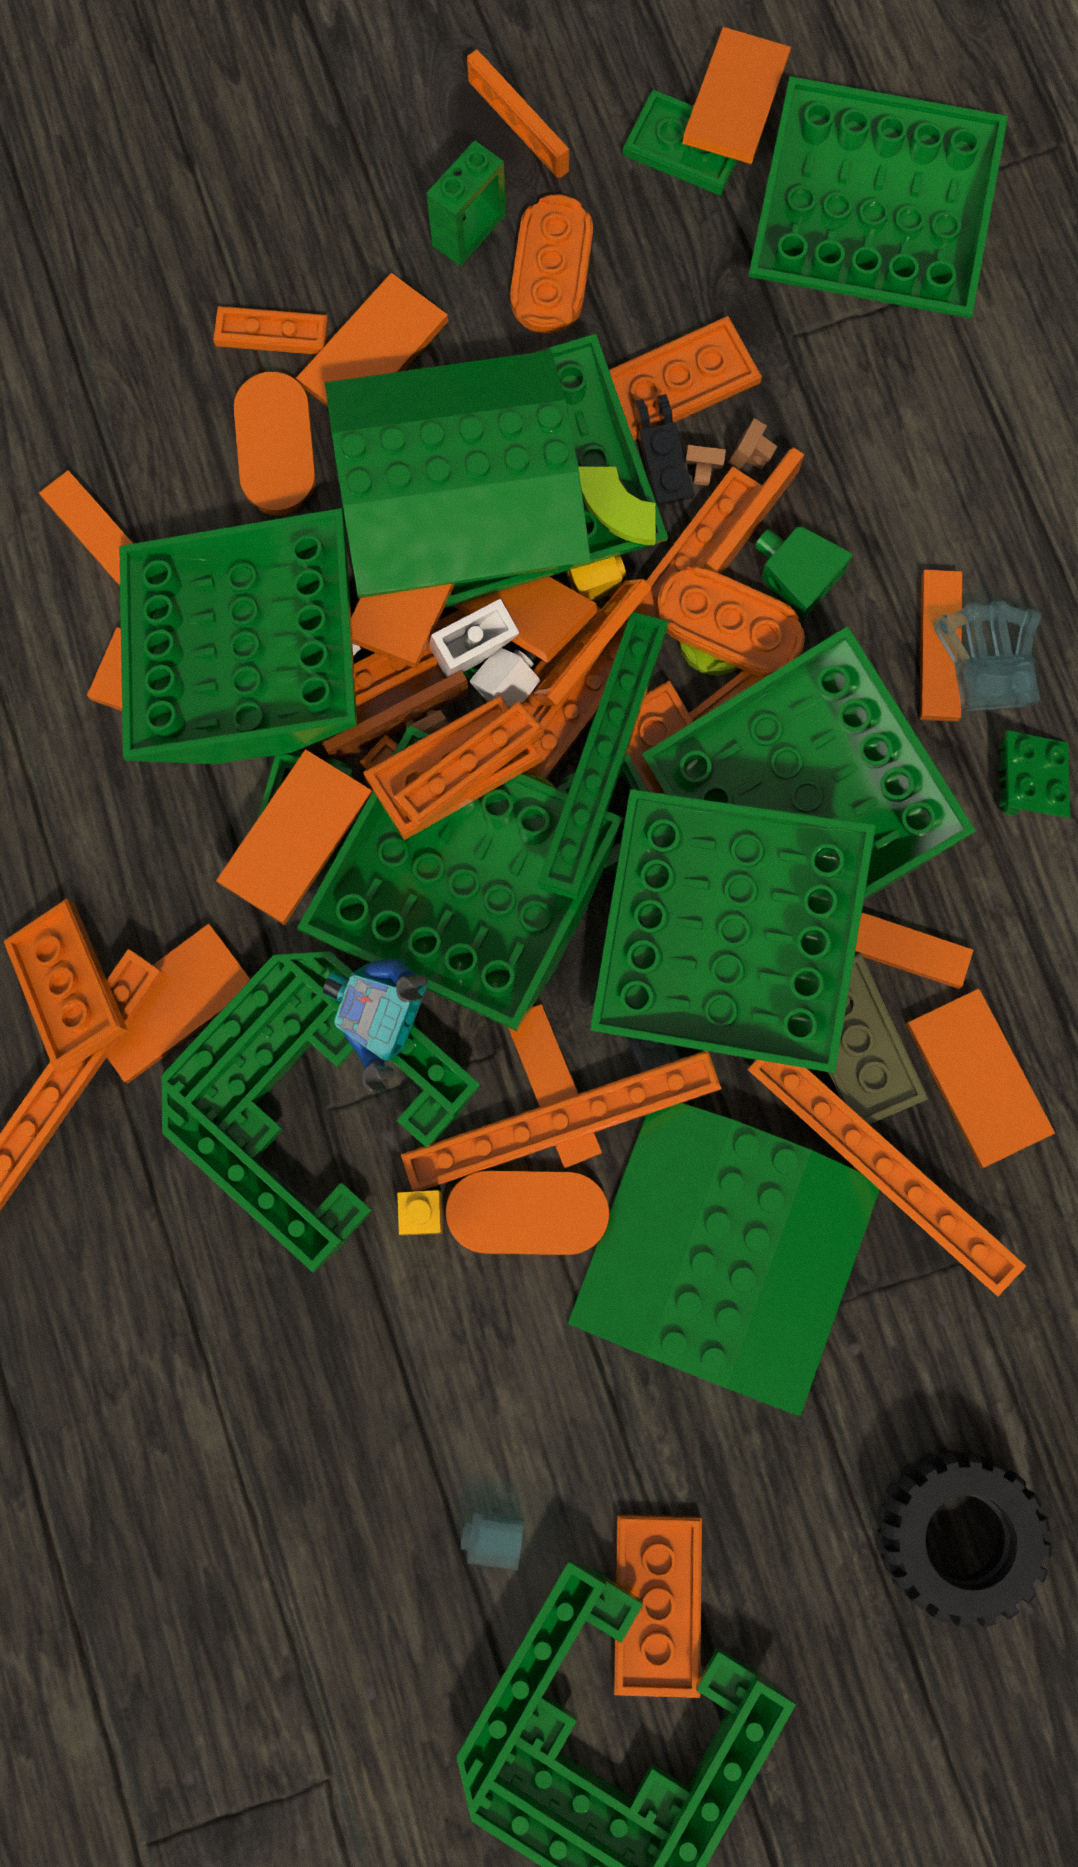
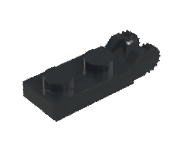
(663, 454)

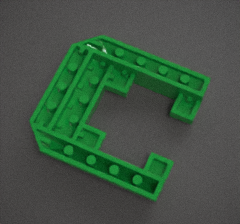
(240, 1057)
(566, 1814)

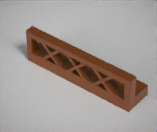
(395, 708)

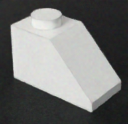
(473, 638)

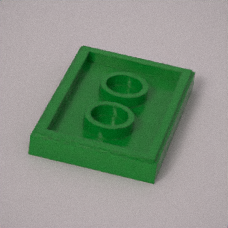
(658, 144)

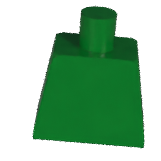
(801, 567)

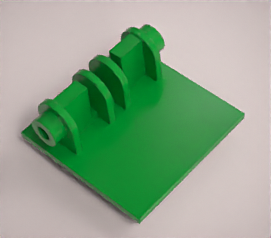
(1034, 774)

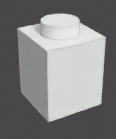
(507, 676)

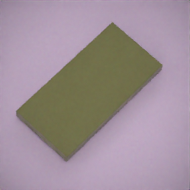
(872, 1063)

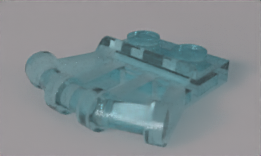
(992, 680)

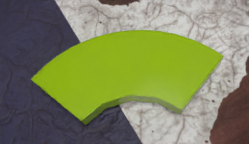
(616, 507)

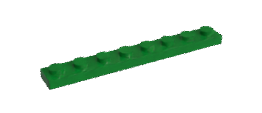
(603, 756)

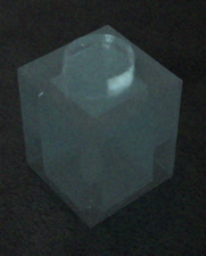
(493, 1540)

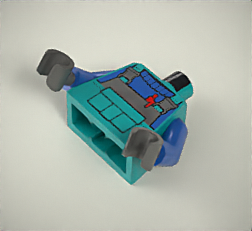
(377, 1013)

